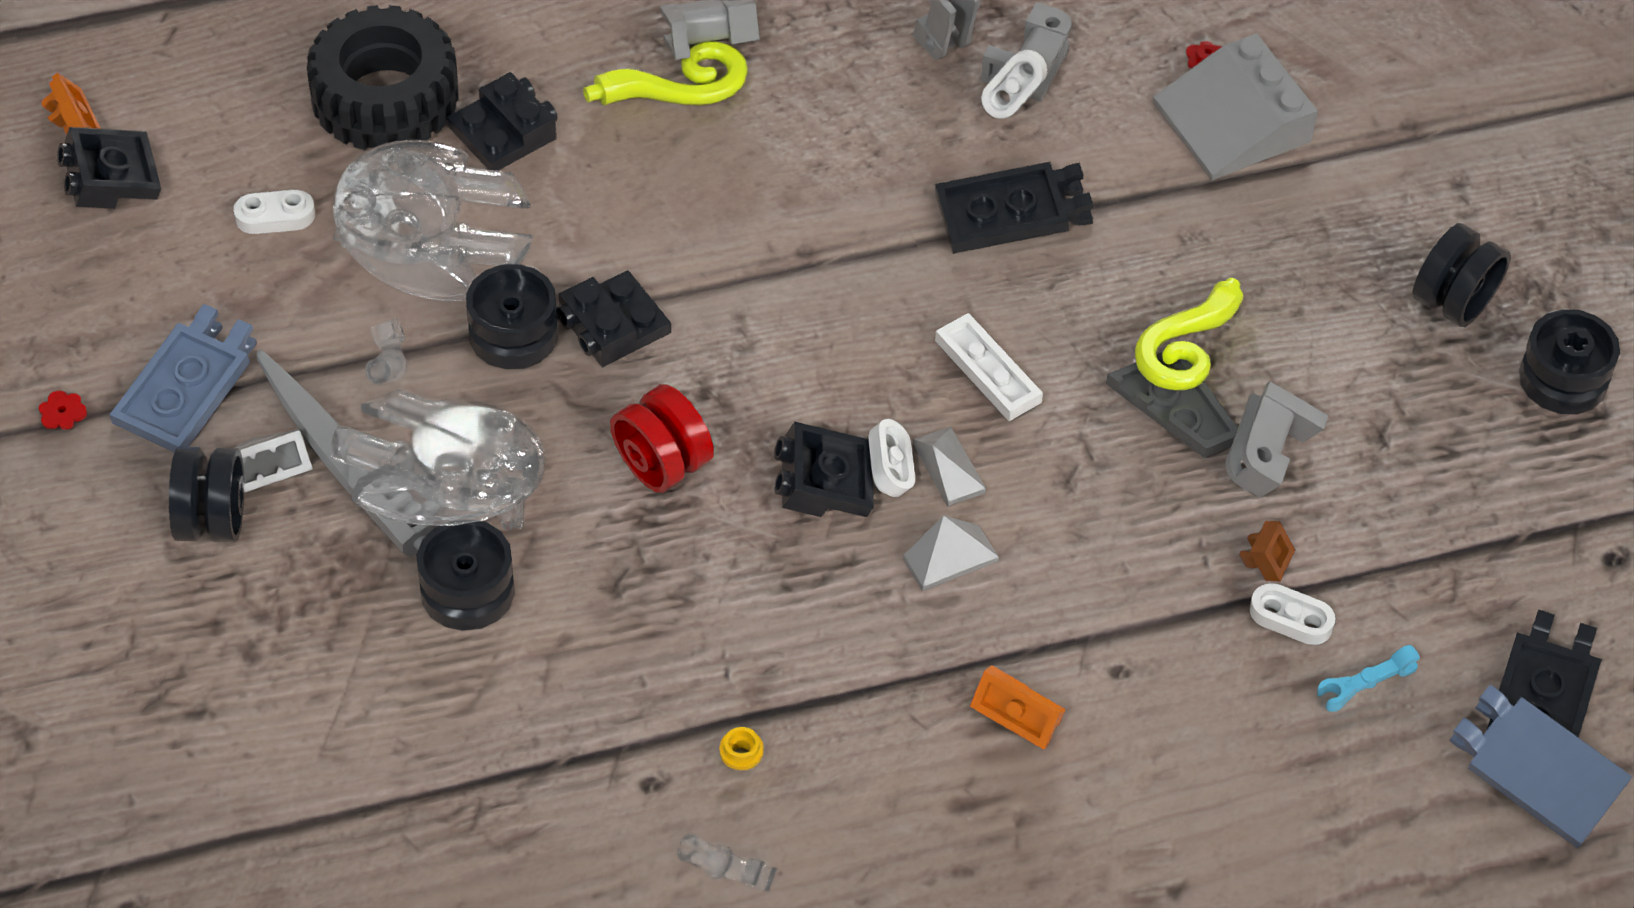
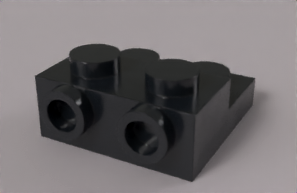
(504, 122)
(107, 166)
(612, 317)
(824, 471)

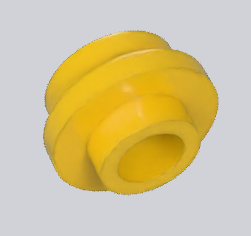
(741, 738)

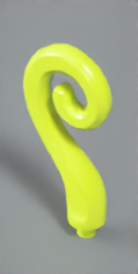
(630, 83)
(1212, 313)

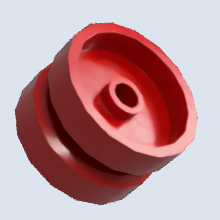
(662, 438)

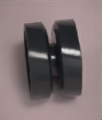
(1461, 274)
(512, 316)
(1569, 361)
(206, 494)
(465, 575)

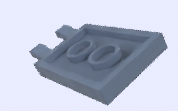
(185, 381)
(1541, 766)

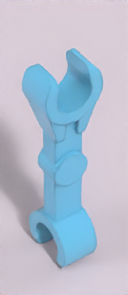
(1401, 662)

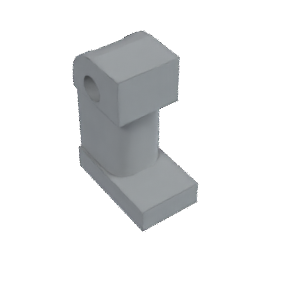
(709, 22)
(946, 25)
(1047, 35)
(1263, 436)

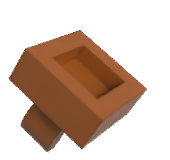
(1269, 551)

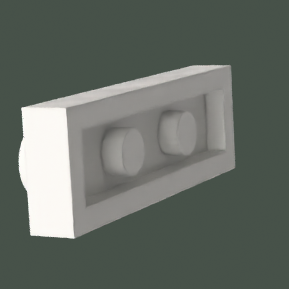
(988, 367)

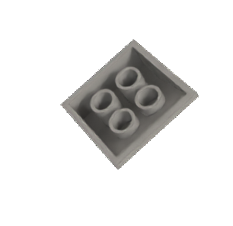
(1237, 108)

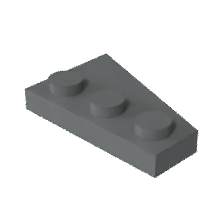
(1188, 414)

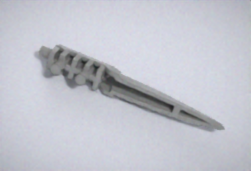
(318, 430)

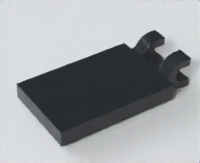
(1012, 205)
(1550, 675)

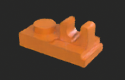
(68, 105)
(1017, 707)

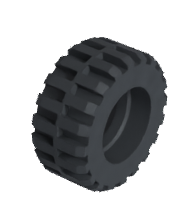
(374, 43)

